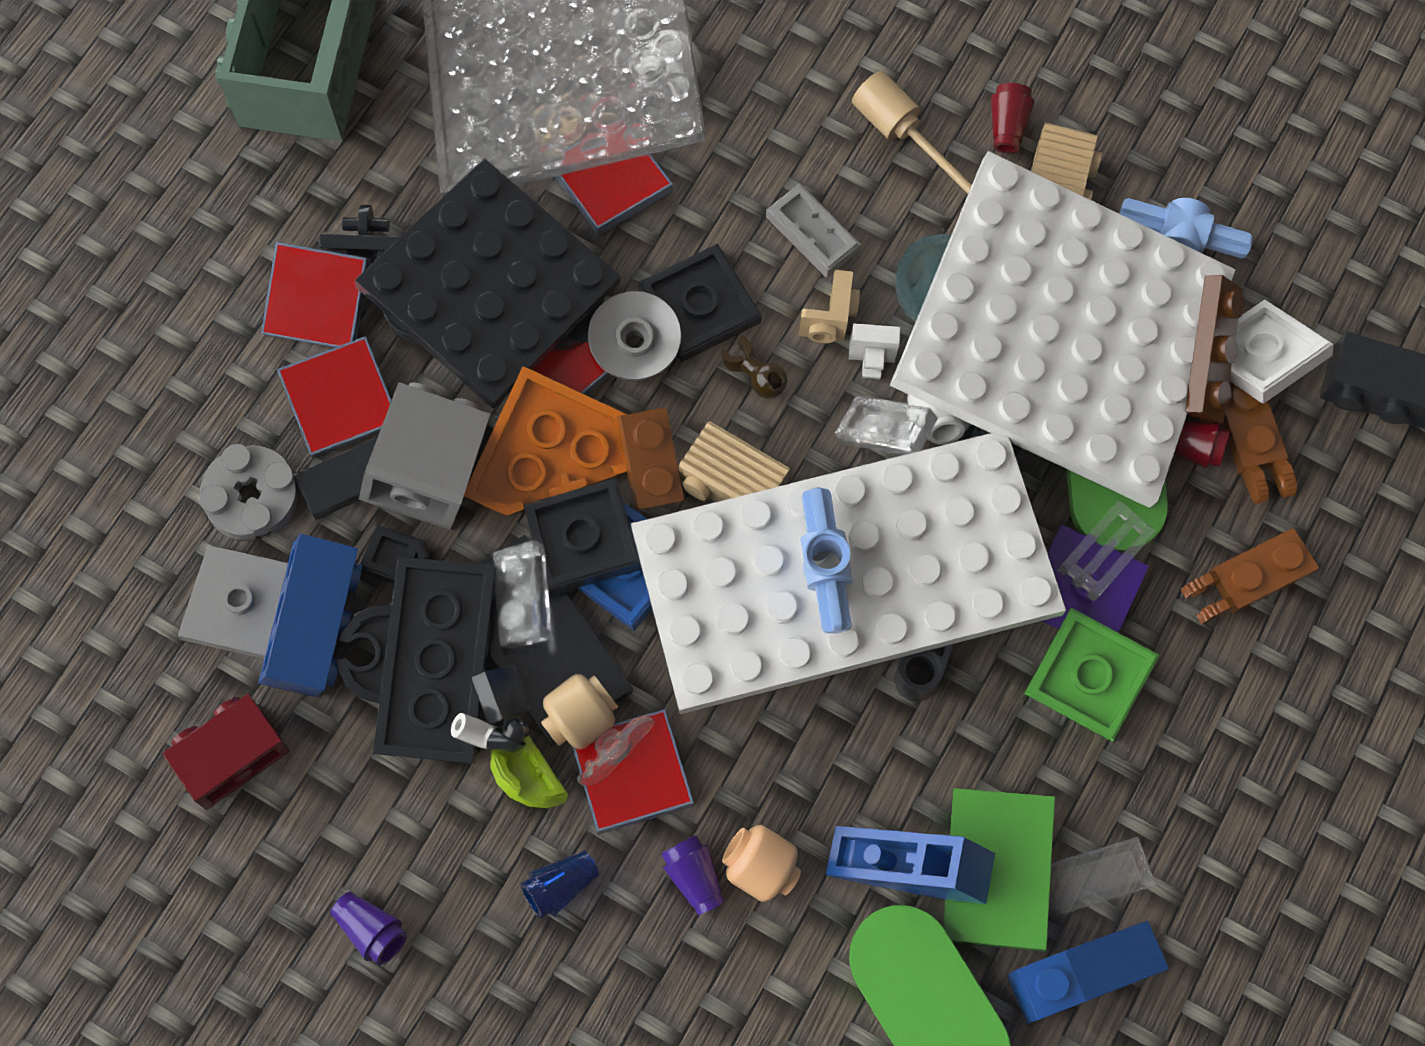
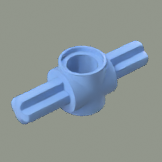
(1189, 224)
(828, 583)

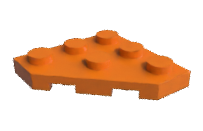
(545, 446)

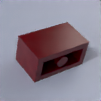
(225, 751)

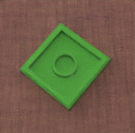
(1091, 674)

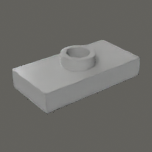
(813, 230)

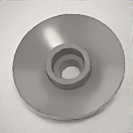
(634, 315)

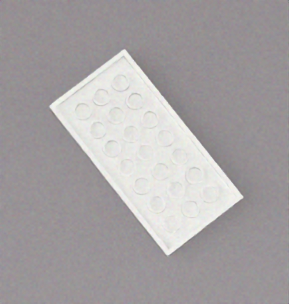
(935, 559)

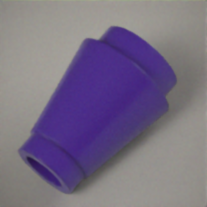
(694, 874)
(369, 928)

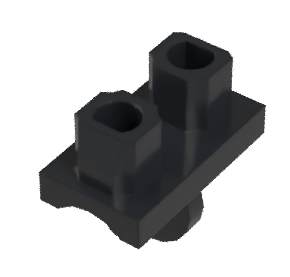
(365, 242)

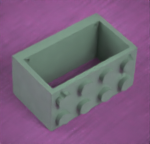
(289, 106)

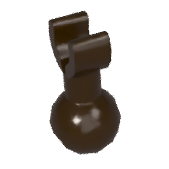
(764, 376)

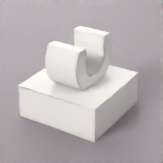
(874, 346)

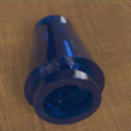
(558, 883)

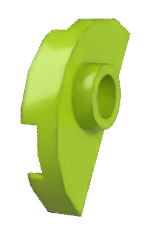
(527, 777)

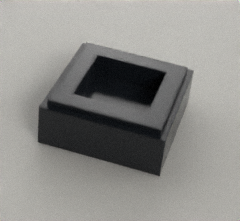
(501, 693)

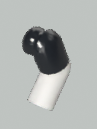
(489, 736)

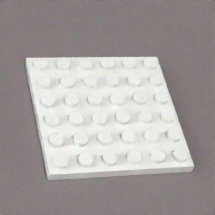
(1061, 329)

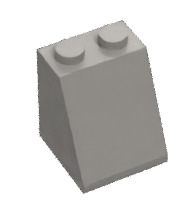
(424, 455)

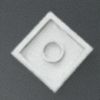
(1274, 351)

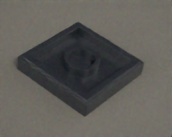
(705, 299)
(583, 536)

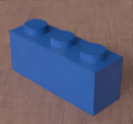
(310, 616)

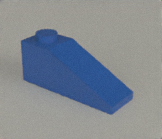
(912, 863)
(1086, 971)

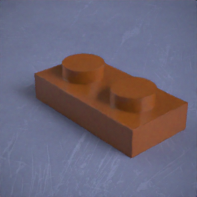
(650, 458)

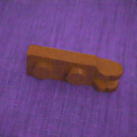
(1257, 446)
(1253, 575)

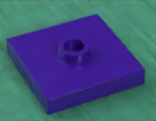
(1117, 598)

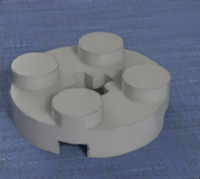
(239, 467)

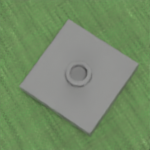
(233, 602)

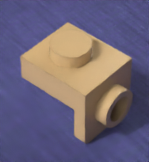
(832, 324)

